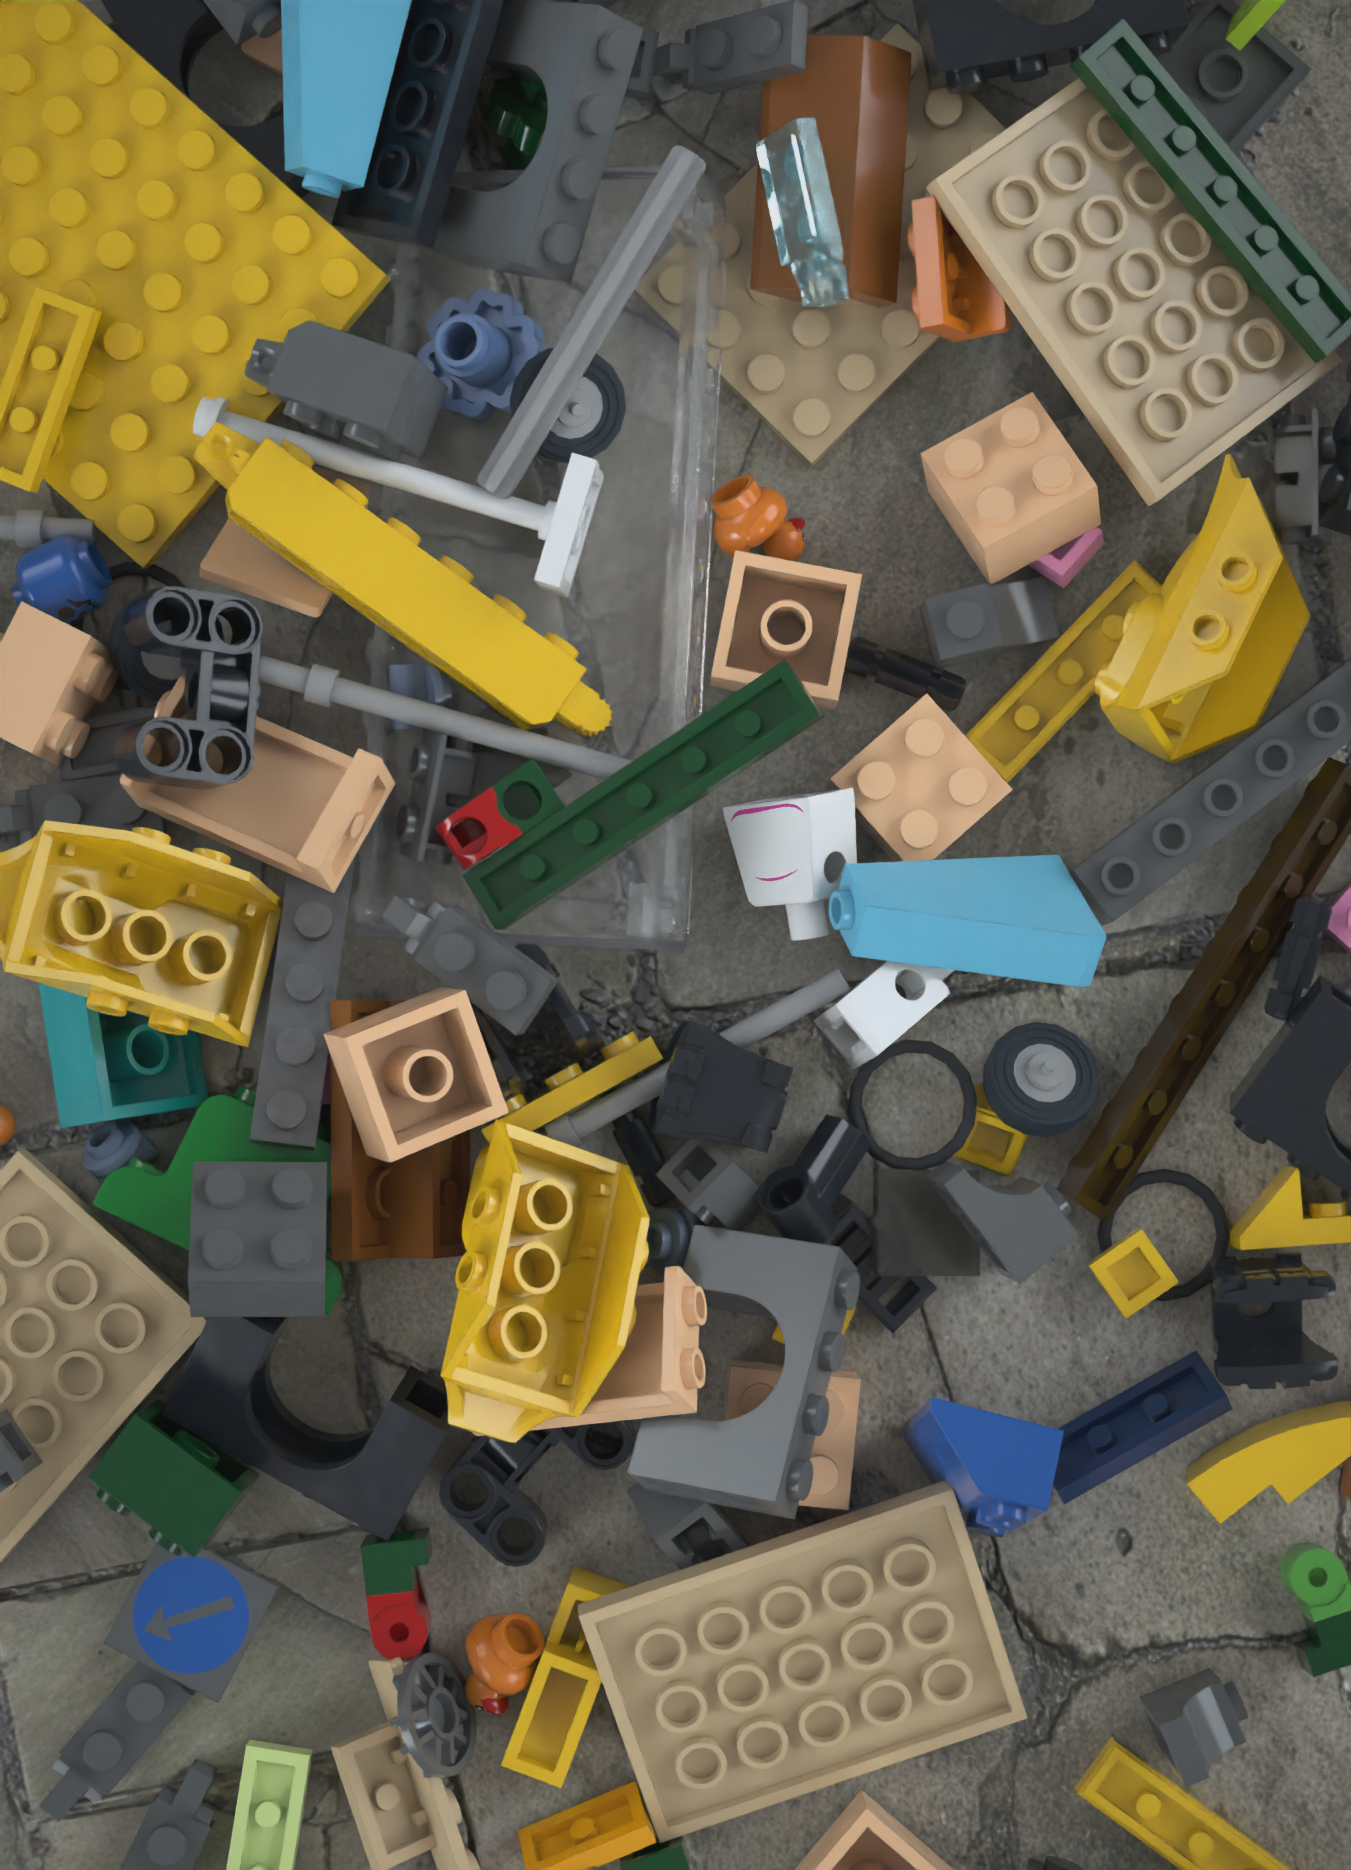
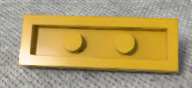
(41, 384)
(573, 1087)

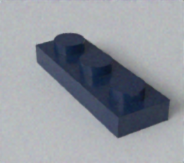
(1137, 1425)

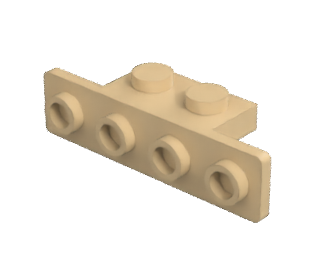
(391, 1799)

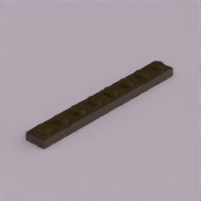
(1212, 995)

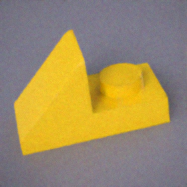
(1279, 1222)

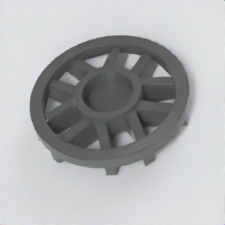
(430, 1702)

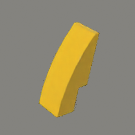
(1281, 1452)
(561, 1688)

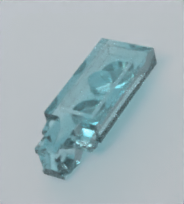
(804, 211)

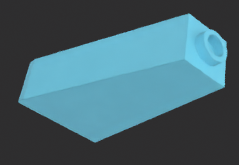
(336, 86)
(971, 916)

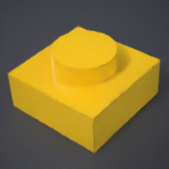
(1132, 1272)

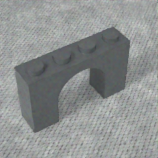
(543, 215)
(764, 1455)

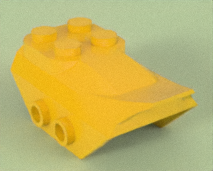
(1213, 639)
(139, 927)
(542, 1283)

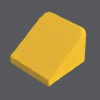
(991, 1141)

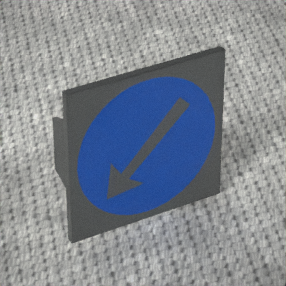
(192, 1618)

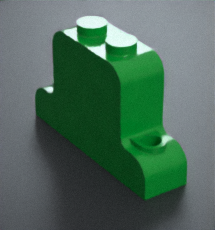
(219, 1132)

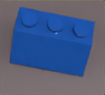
(992, 1462)

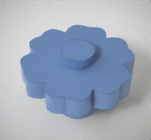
(480, 351)

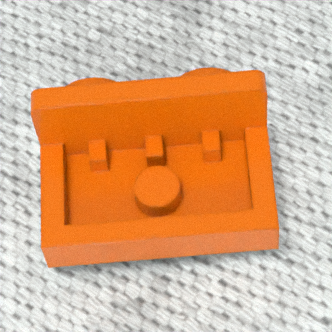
(951, 289)

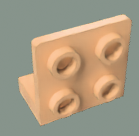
(255, 569)

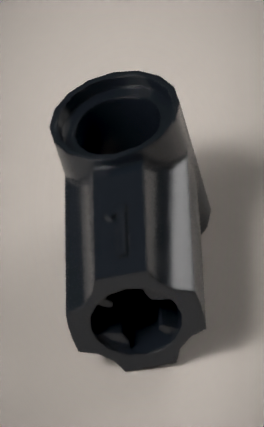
(802, 1195)

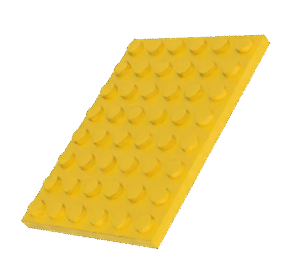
(172, 233)

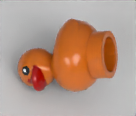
(755, 516)
(502, 1658)

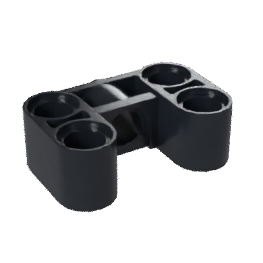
(218, 690)
(502, 1469)

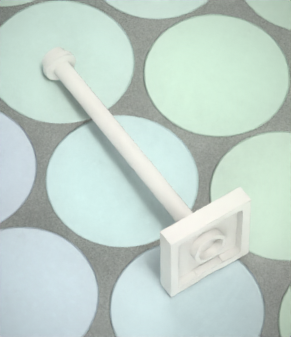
(559, 523)

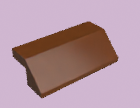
(861, 114)
(397, 1206)

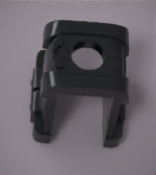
(579, 1025)
(718, 1091)
(1272, 1344)

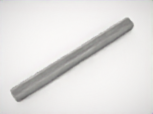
(592, 321)

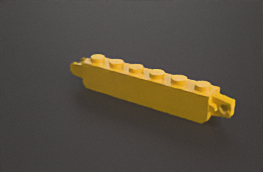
(399, 584)

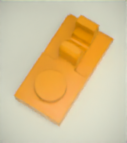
(589, 1832)

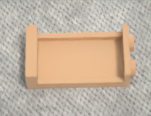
(294, 809)
(660, 1360)

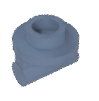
(419, 682)
(113, 1146)
(670, 1236)

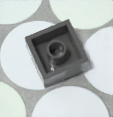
(257, 1239)

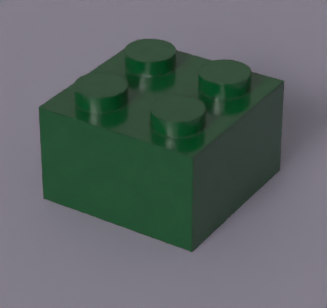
(171, 1480)

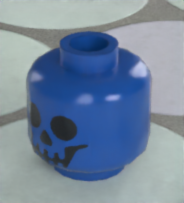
(63, 578)

